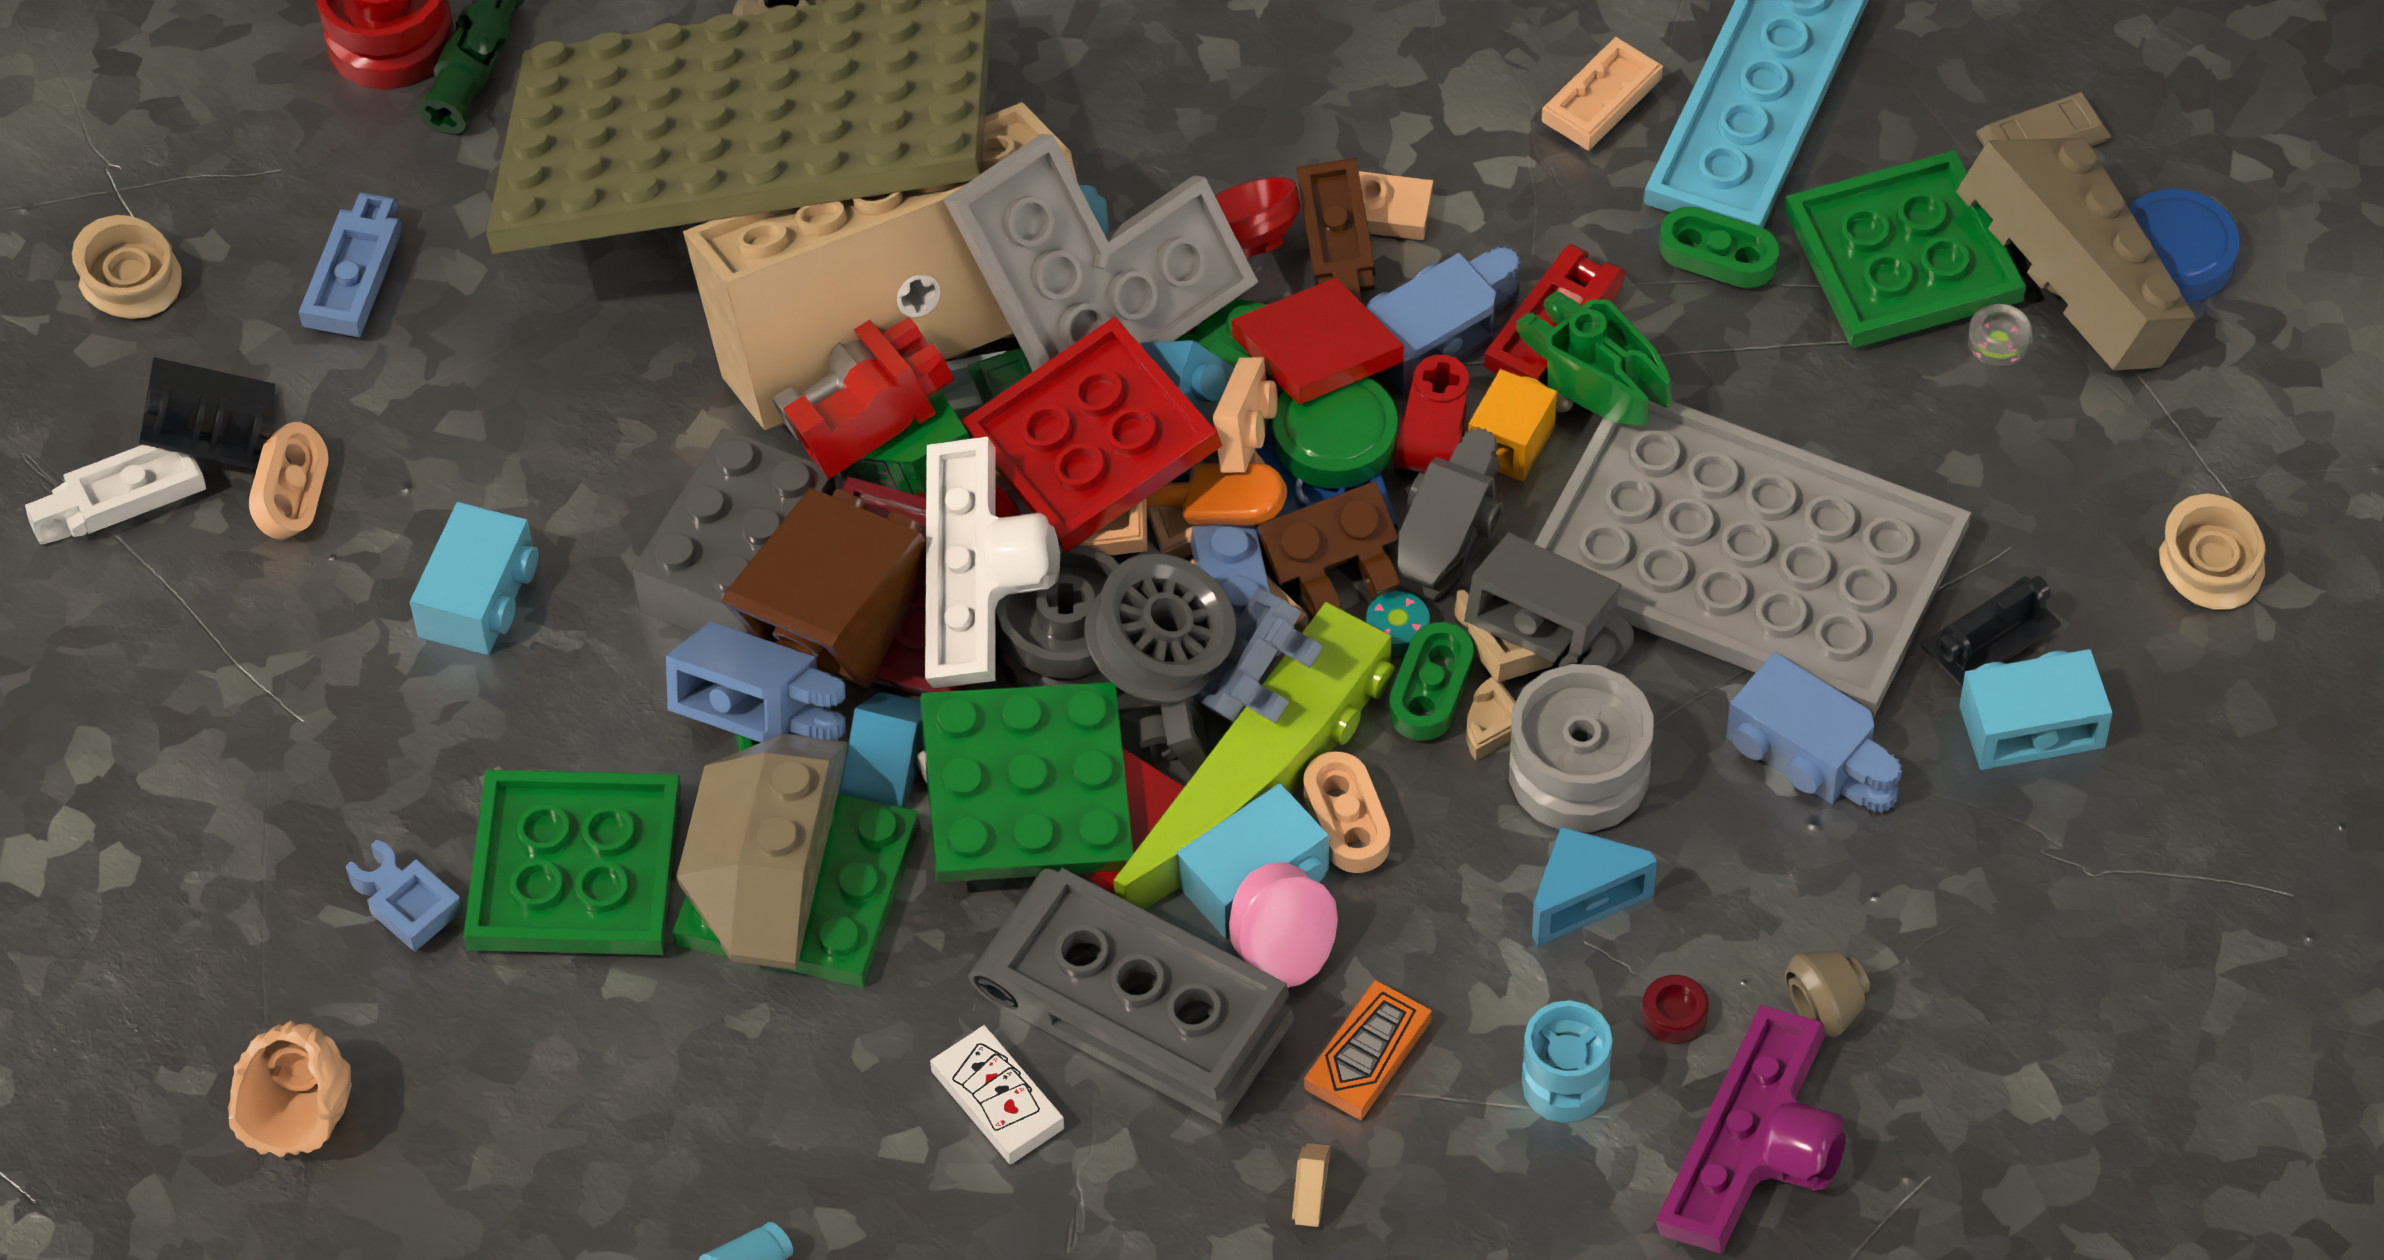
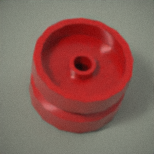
(385, 40)

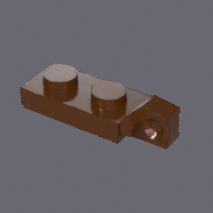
(1337, 224)

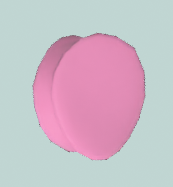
(1283, 922)

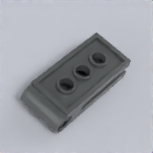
(1135, 992)

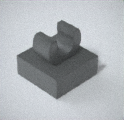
(1177, 733)

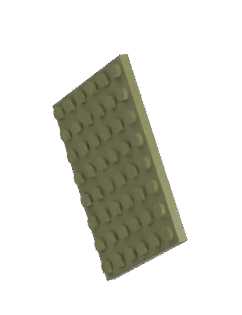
(741, 118)

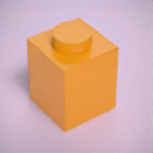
(1521, 419)

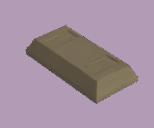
(2058, 119)

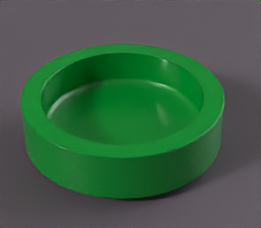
(1337, 436)

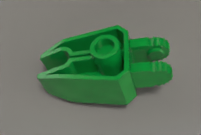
(1598, 359)

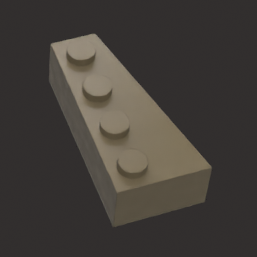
(2081, 246)

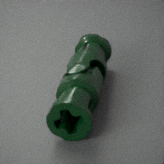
(466, 64)

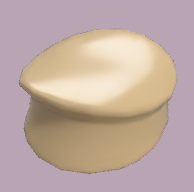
(126, 267)
(2213, 552)

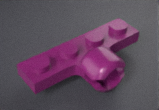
(1755, 1133)

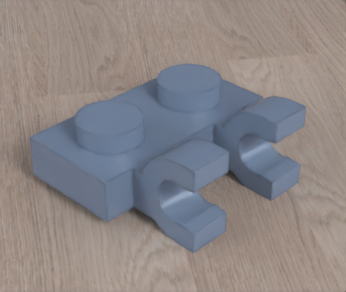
(1261, 633)

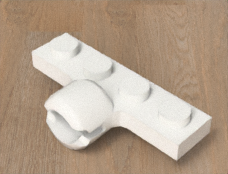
(974, 561)

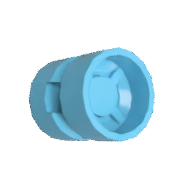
(1566, 1061)

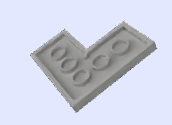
(1067, 278)

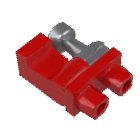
(867, 396)

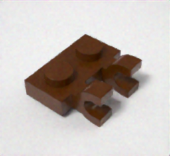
(1329, 535)

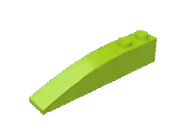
(1261, 754)

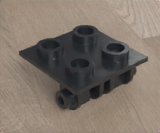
(207, 413)

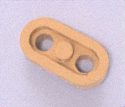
(285, 493)
(1351, 815)

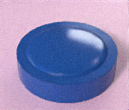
(2191, 237)

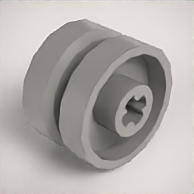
(1581, 747)

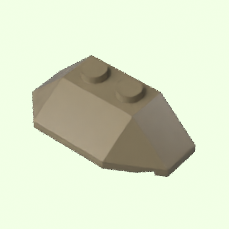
(761, 845)

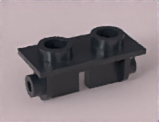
(1994, 629)

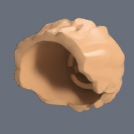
(288, 1090)

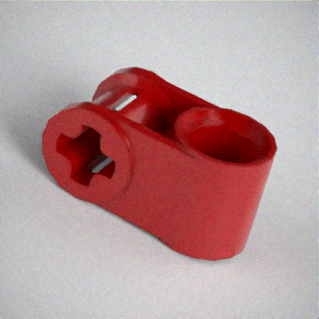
(1433, 413)

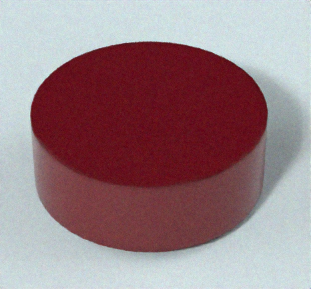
(1675, 1009)

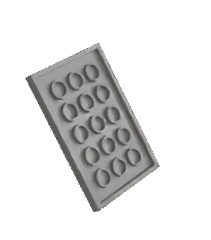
(1756, 547)

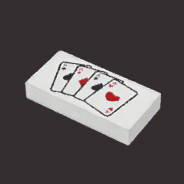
(997, 1094)

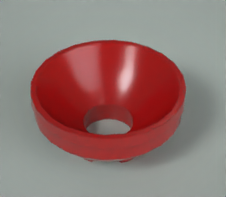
(1260, 212)

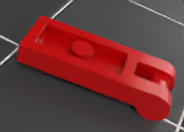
(1602, 282)

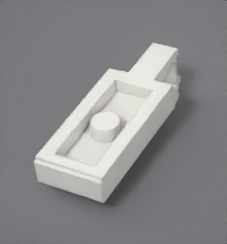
(114, 492)

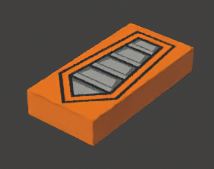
(1367, 1050)

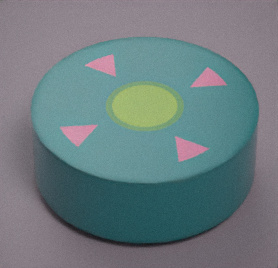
(1399, 616)

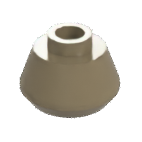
(1827, 988)

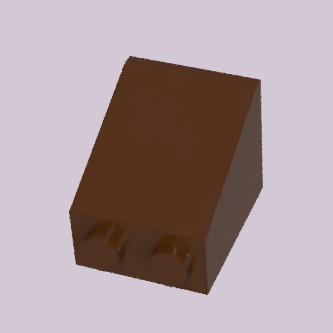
(833, 583)

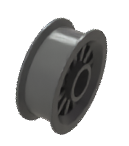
(1160, 628)

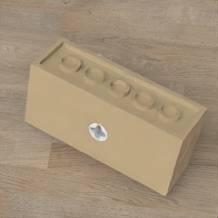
(804, 277)

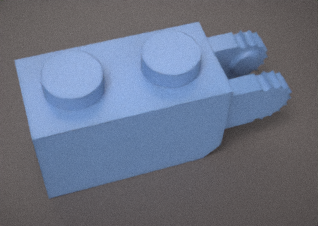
(1447, 309)
(752, 686)
(1812, 736)

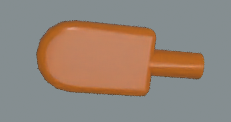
(1225, 497)

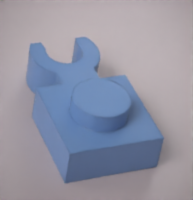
(406, 901)

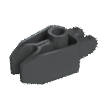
(1449, 517)

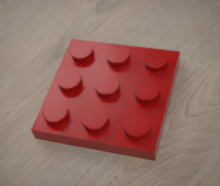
(1092, 433)

